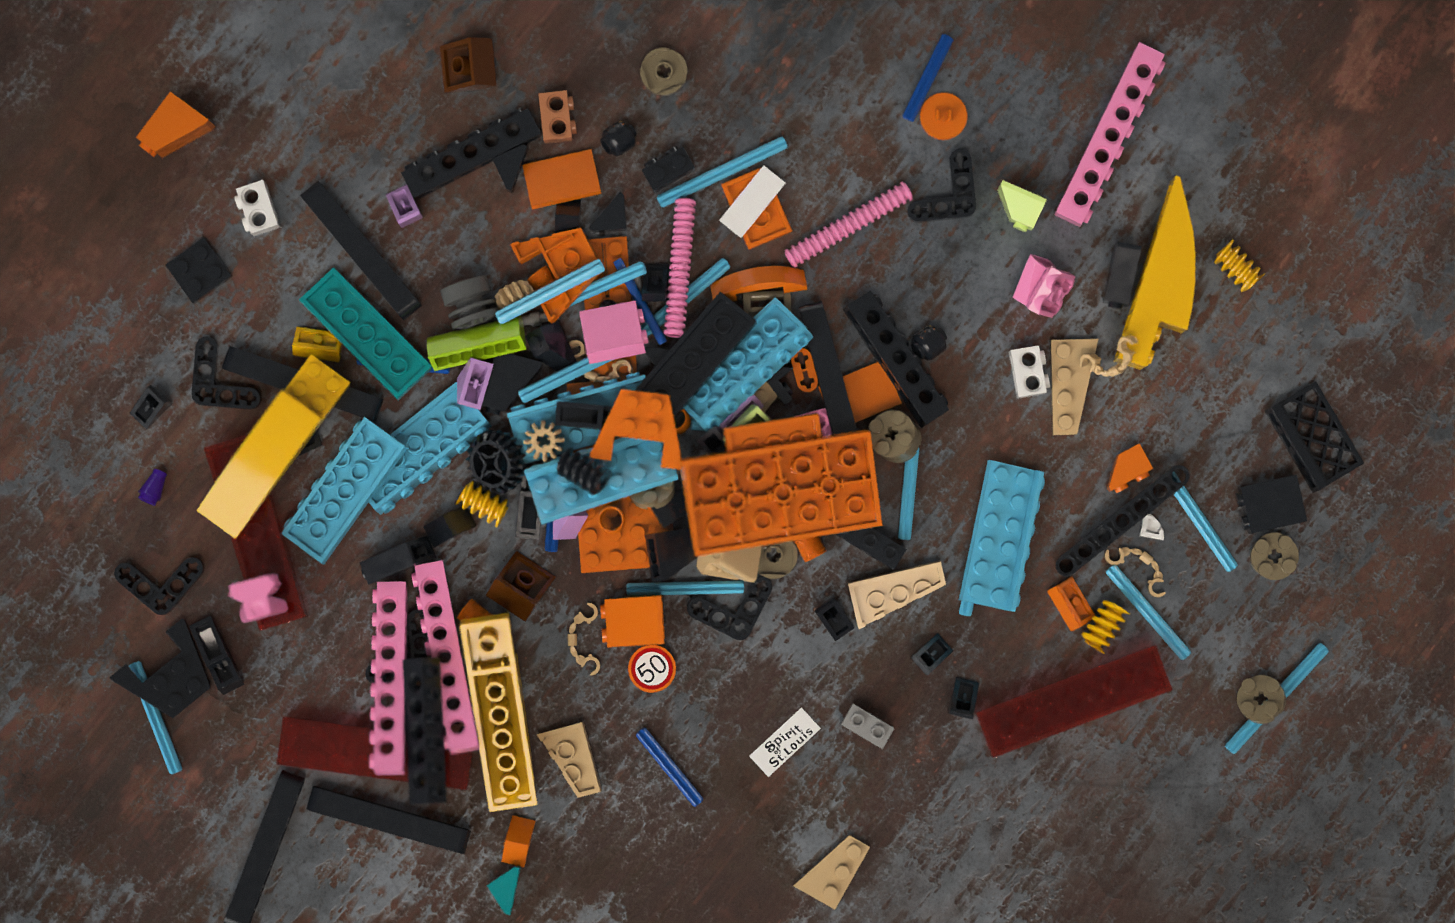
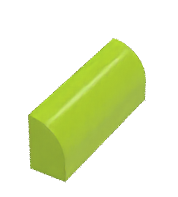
(476, 342)

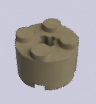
(907, 438)

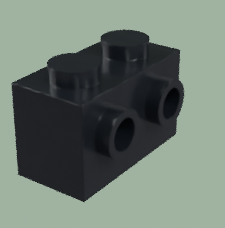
(668, 169)

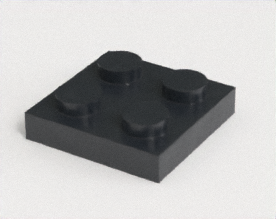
(198, 270)

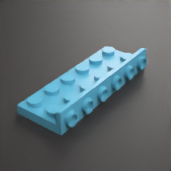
(750, 365)
(576, 438)
(431, 442)
(633, 468)
(343, 490)
(1002, 536)

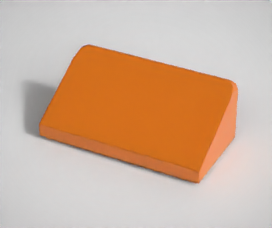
(1071, 603)

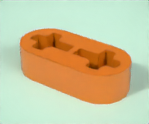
(810, 369)

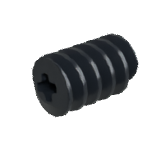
(583, 473)

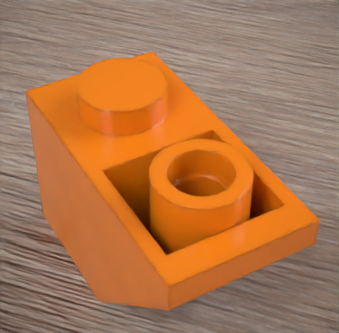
(1129, 466)

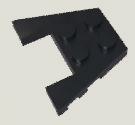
(175, 683)

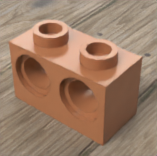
(551, 117)

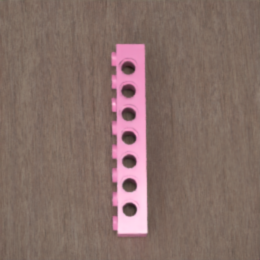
(1142, 57)
(435, 574)
(395, 761)

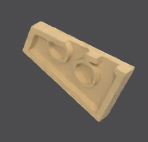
(573, 755)
(834, 872)

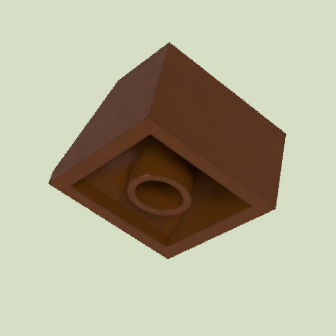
(468, 65)
(520, 586)

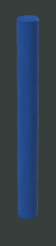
(637, 296)

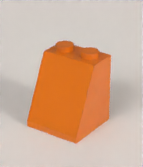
(172, 127)
(633, 621)

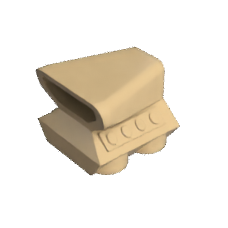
(732, 564)

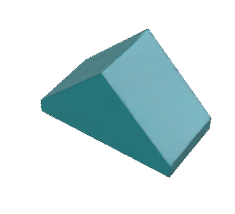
(505, 889)

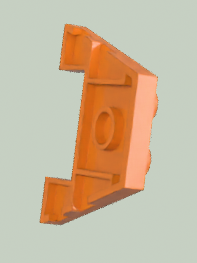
(563, 254)
(640, 417)

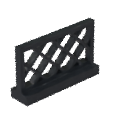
(1300, 451)

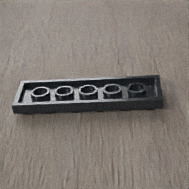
(699, 352)

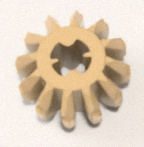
(512, 293)
(541, 433)

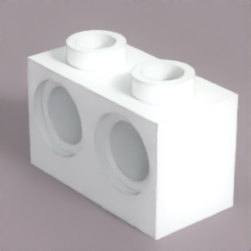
(262, 206)
(1022, 372)

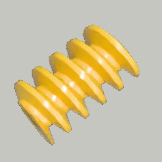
(1238, 266)
(483, 503)
(1104, 625)

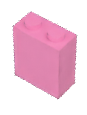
(613, 332)

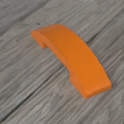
(760, 279)

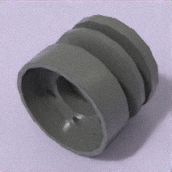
(469, 302)

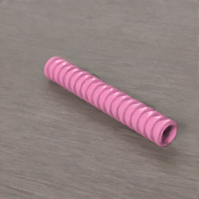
(848, 224)
(679, 267)

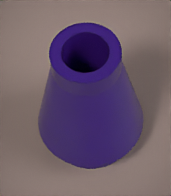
(153, 487)

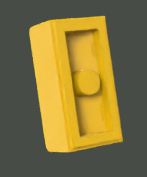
(316, 342)

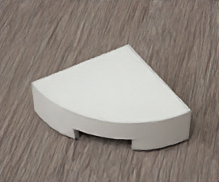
(1151, 528)

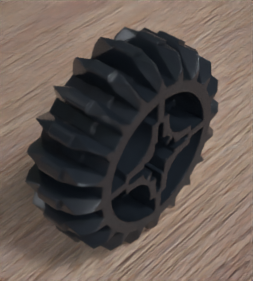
(503, 462)

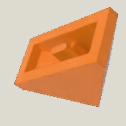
(518, 841)

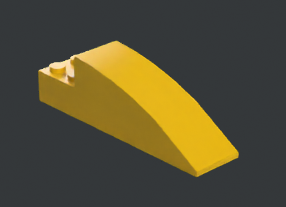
(1166, 280)
(273, 446)
(499, 711)

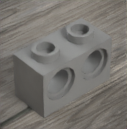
(867, 726)

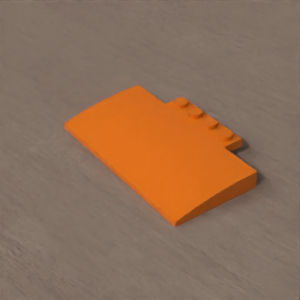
(780, 485)

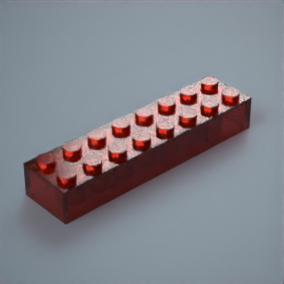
(260, 545)
(1073, 701)
(348, 751)

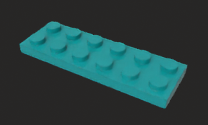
(365, 333)

